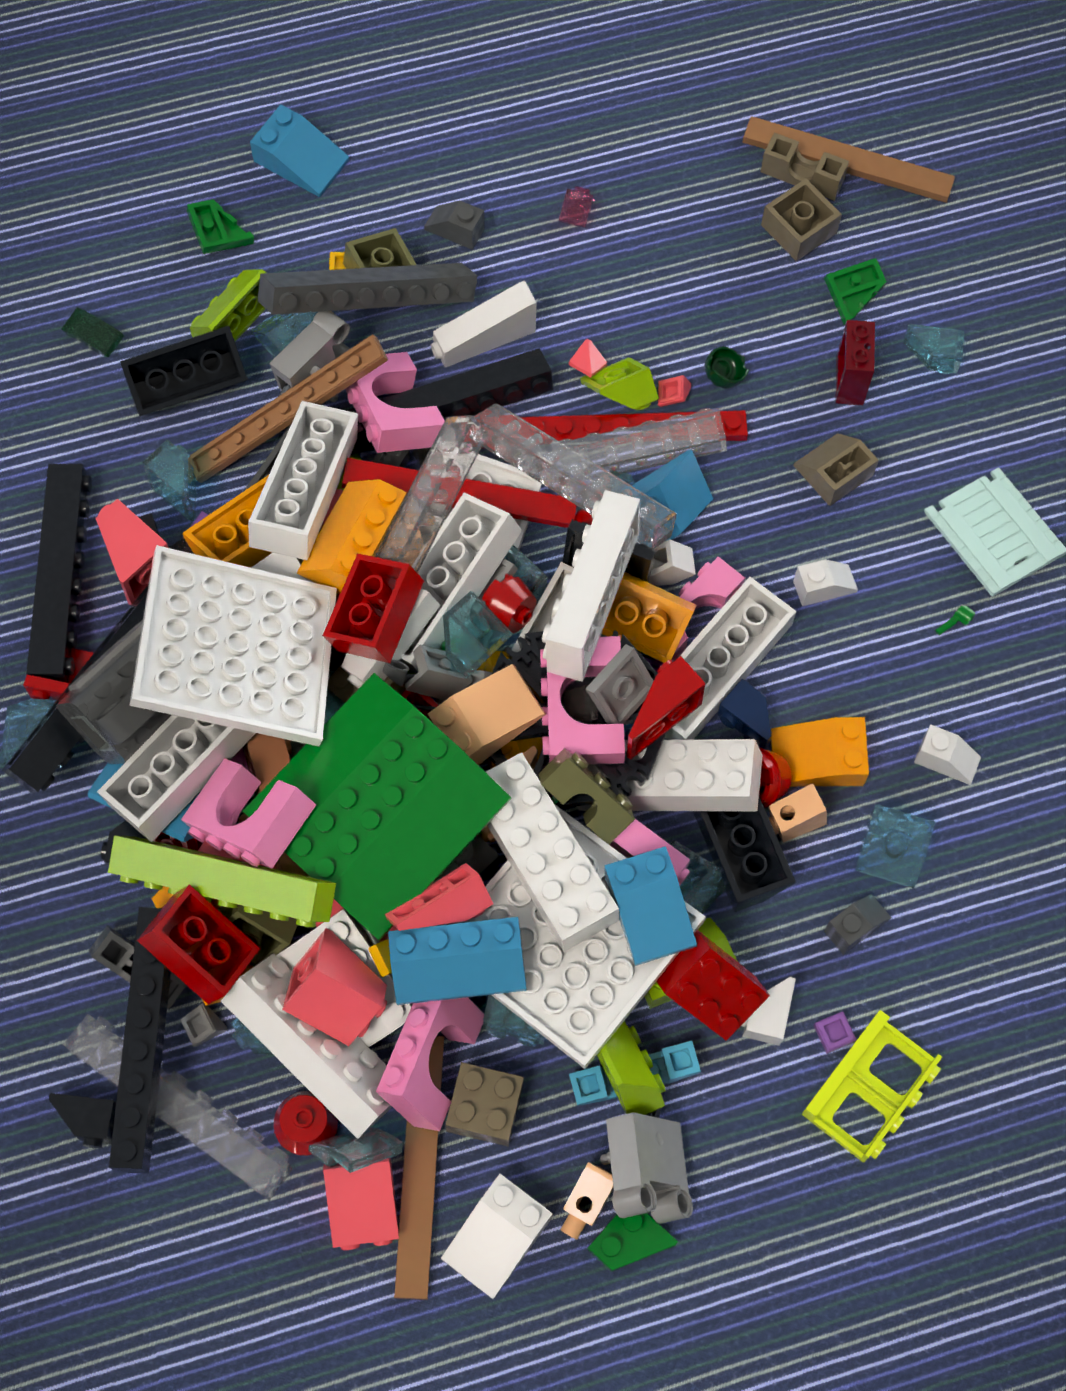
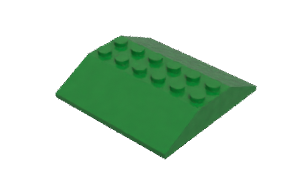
(388, 801)

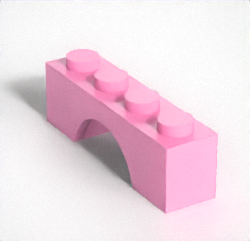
(713, 588)

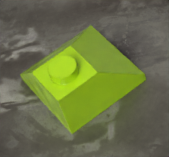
(625, 383)

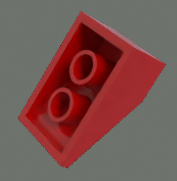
(671, 698)

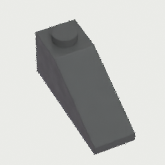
(117, 955)

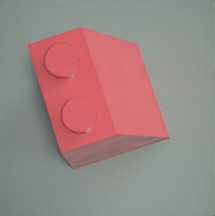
(129, 546)
(335, 990)
(361, 1205)

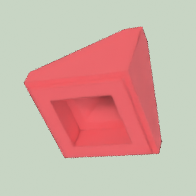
(588, 359)
(673, 390)

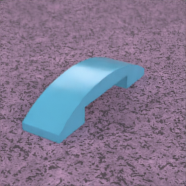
(671, 1064)

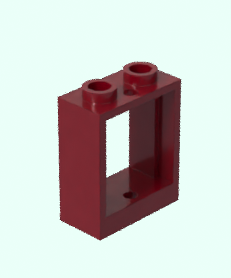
(855, 362)

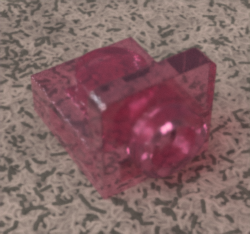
(576, 207)

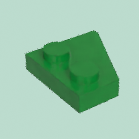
(216, 228)
(855, 287)
(630, 1241)

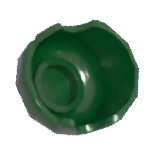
(725, 367)

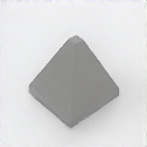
(202, 1025)

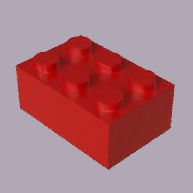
(373, 608)
(198, 944)
(713, 987)

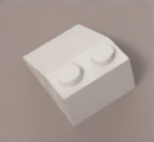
(496, 1236)

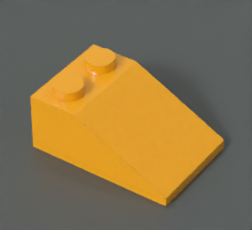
(824, 751)

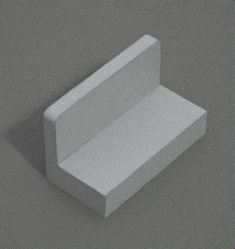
(436, 674)

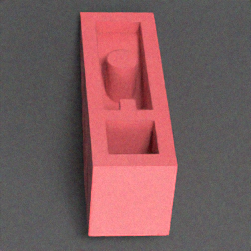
(447, 901)

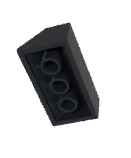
(183, 370)
(746, 854)

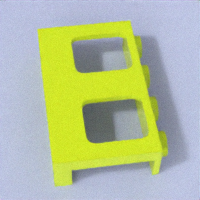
(854, 1077)

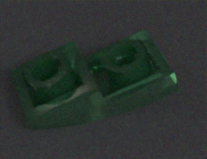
(93, 332)

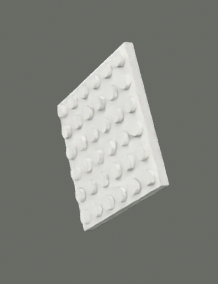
(234, 647)
(587, 990)

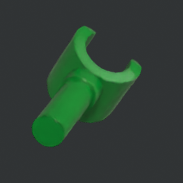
(963, 615)

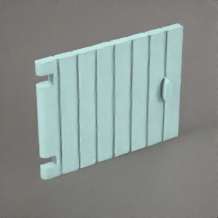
(994, 531)

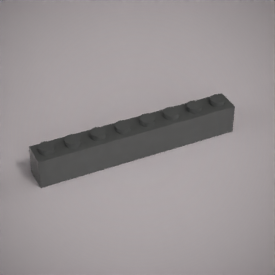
(366, 288)

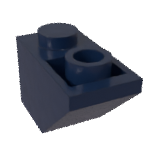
(747, 712)

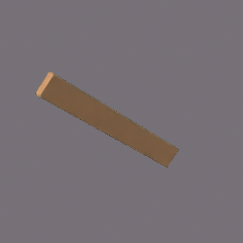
(861, 161)
(282, 410)
(418, 1198)

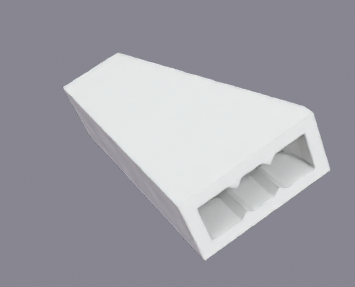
(487, 326)
(362, 668)

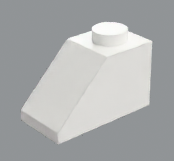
(671, 564)
(823, 581)
(947, 755)
(770, 1019)

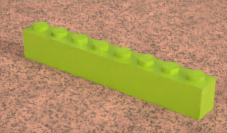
(223, 879)

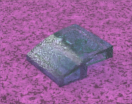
(354, 1152)

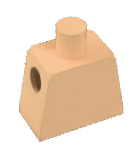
(805, 809)
(596, 1185)

